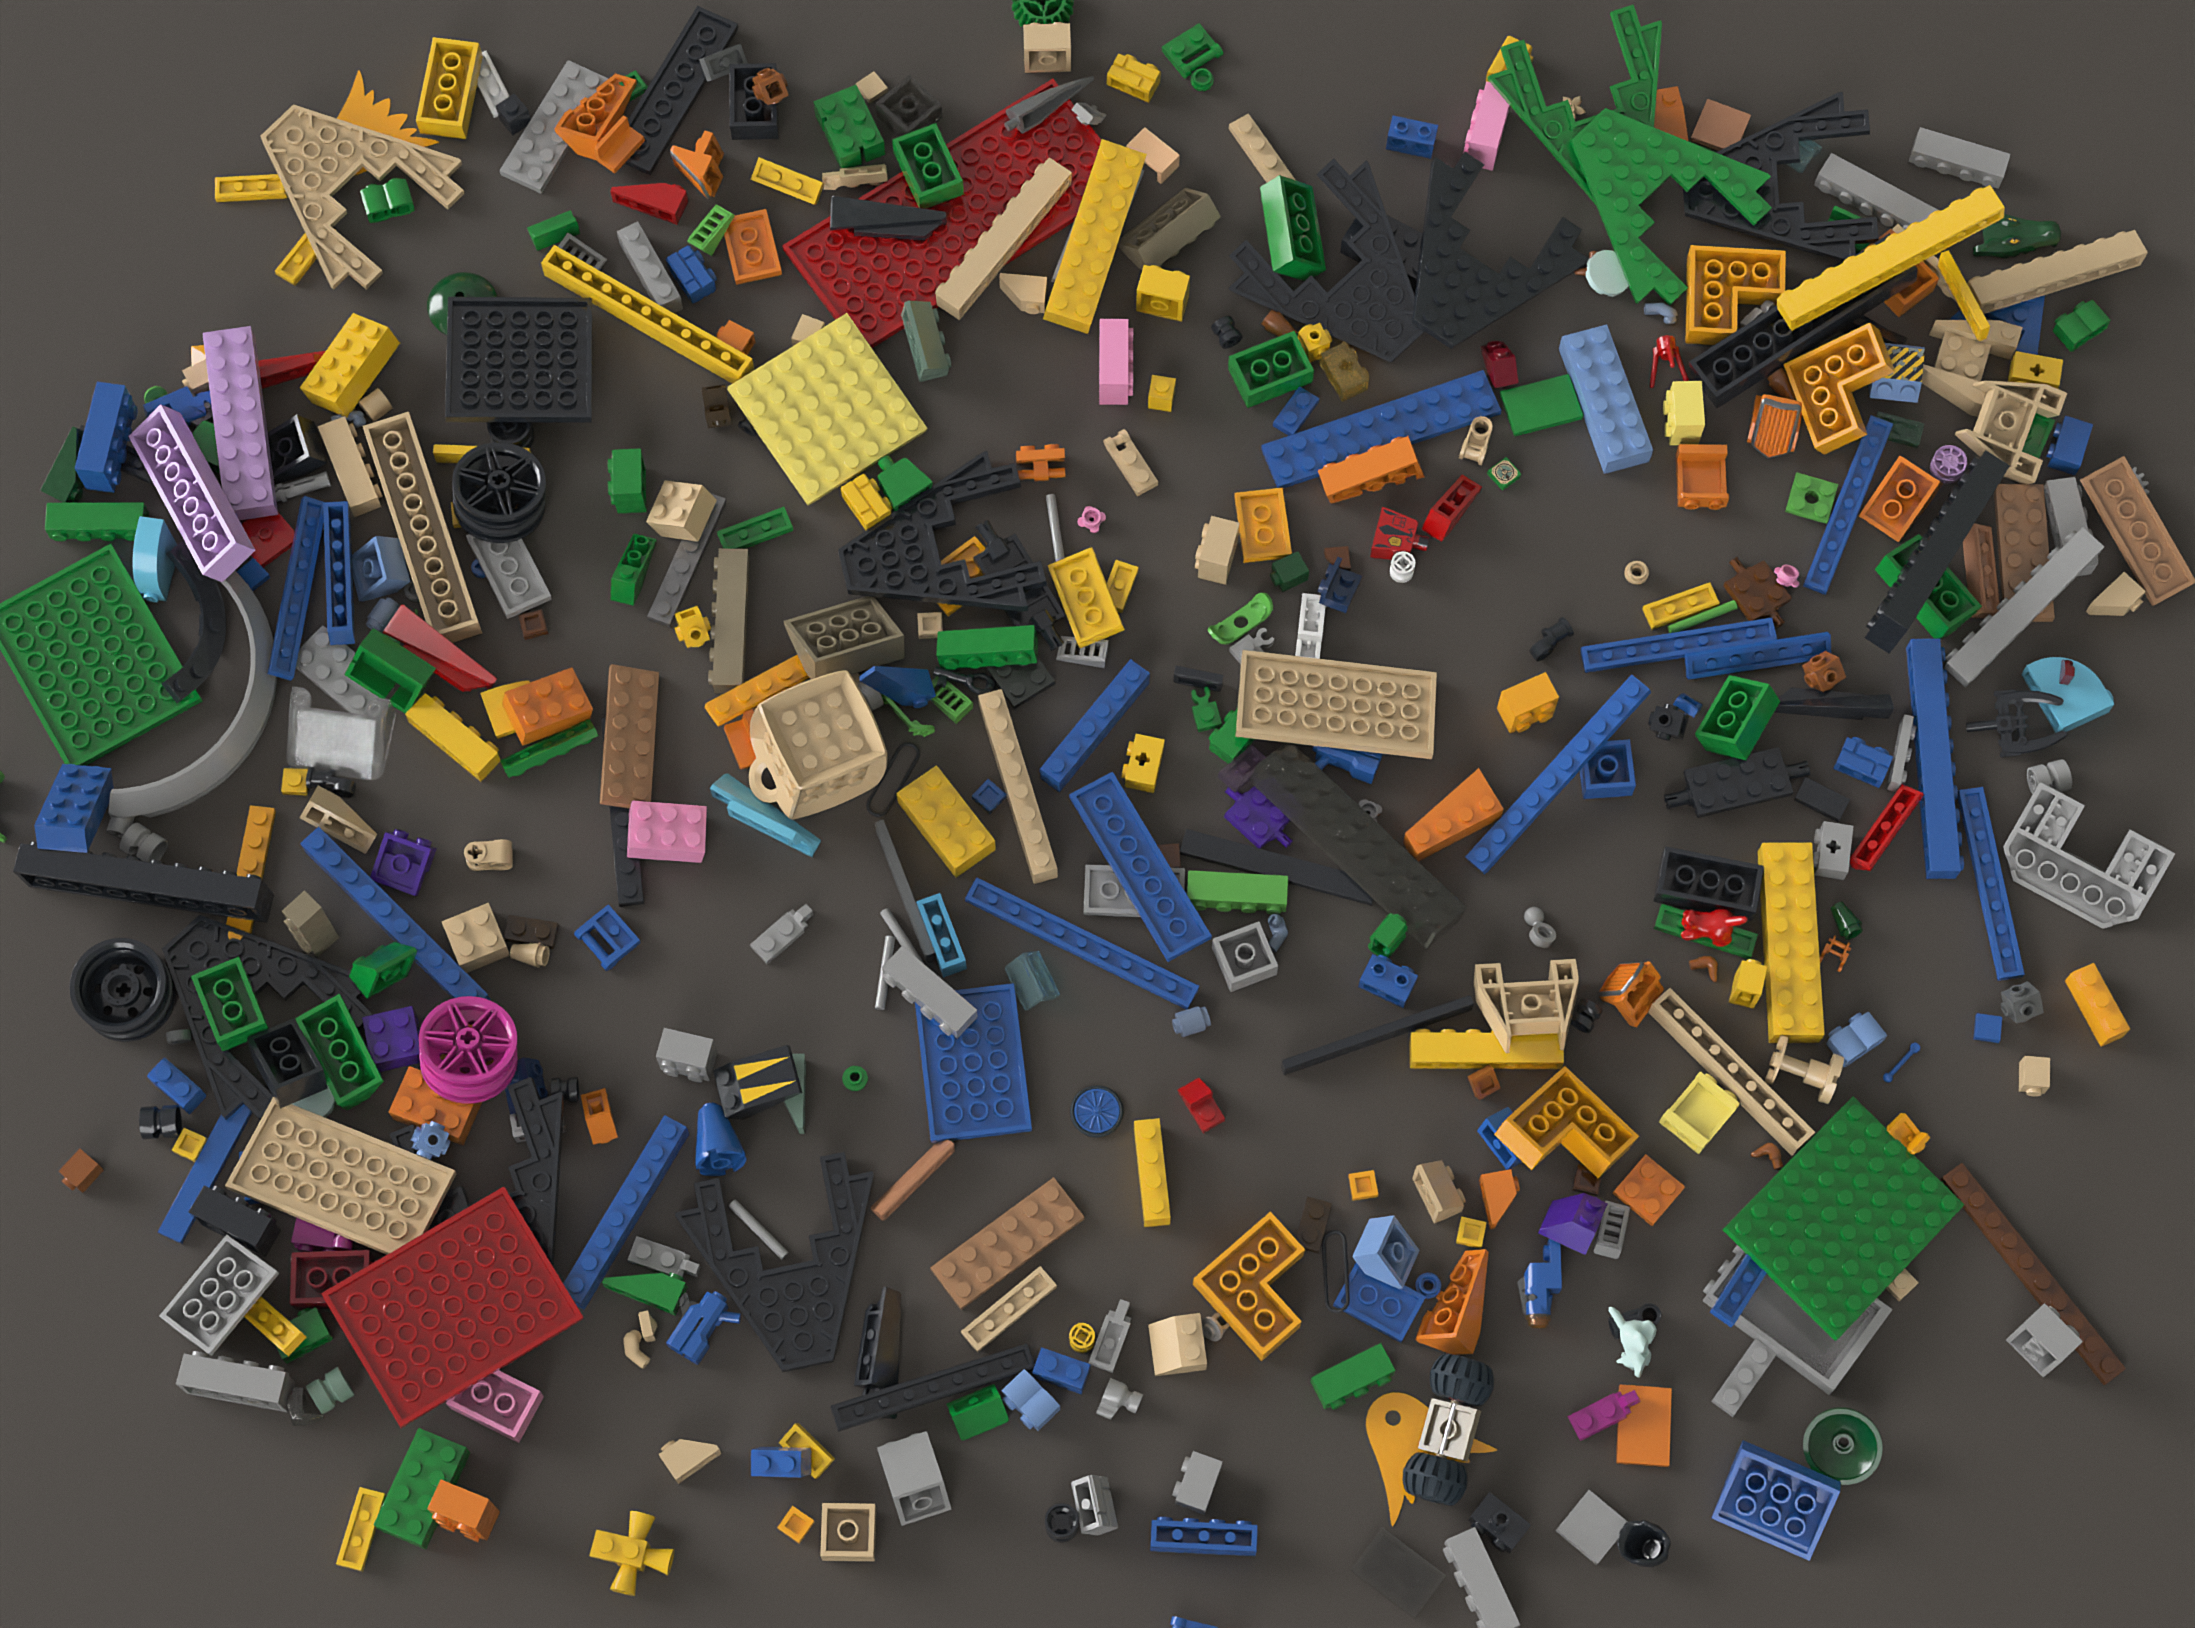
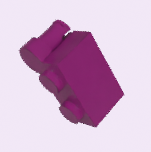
(311, 1237)

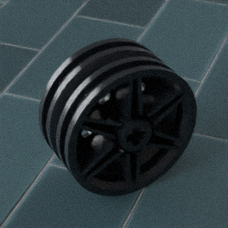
(500, 479)
(94, 970)

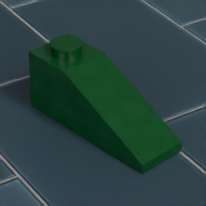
(63, 479)

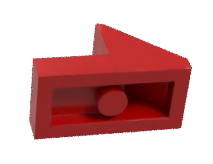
(1201, 1105)

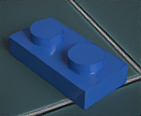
(1296, 411)

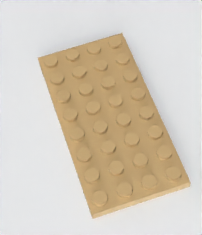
(1336, 704)
(340, 1178)

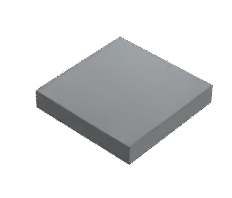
(1592, 1527)

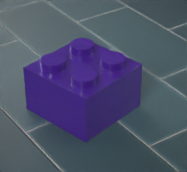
(393, 1038)

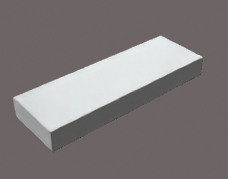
(491, 84)

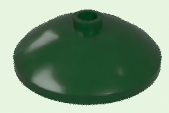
(455, 285)
(1842, 1462)

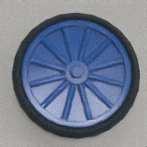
(1096, 1111)

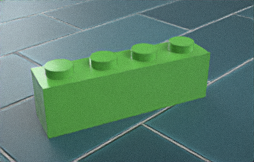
(1237, 891)

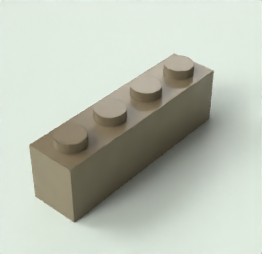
(309, 925)

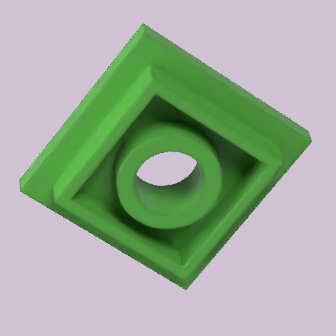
(1823, 492)

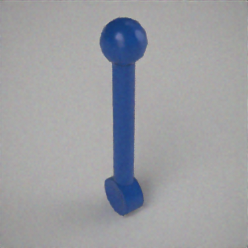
(1914, 1048)

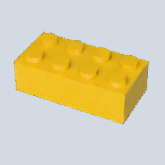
(449, 88)
(350, 365)
(946, 821)

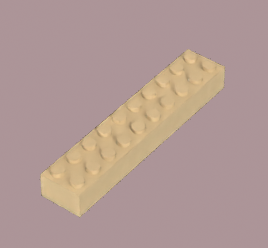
(421, 527)

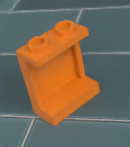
(1701, 476)

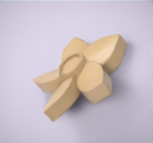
(1574, 104)

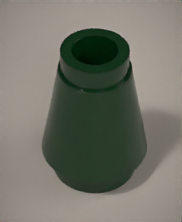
(1846, 921)

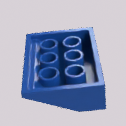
(1776, 1500)

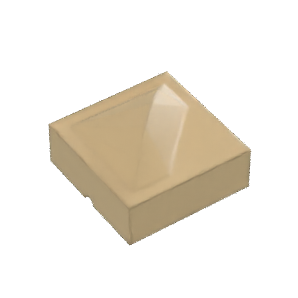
(648, 1326)

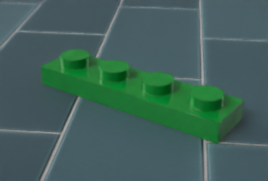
(555, 745)
(1670, 922)

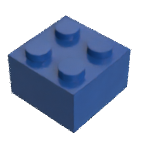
(1609, 771)

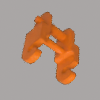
(1843, 957)

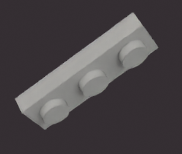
(1901, 753)
(1744, 1377)

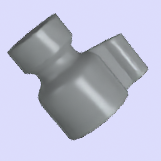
(1117, 1396)

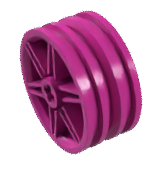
(468, 1049)

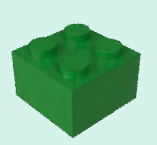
(627, 481)

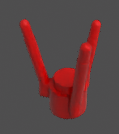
(1667, 350)

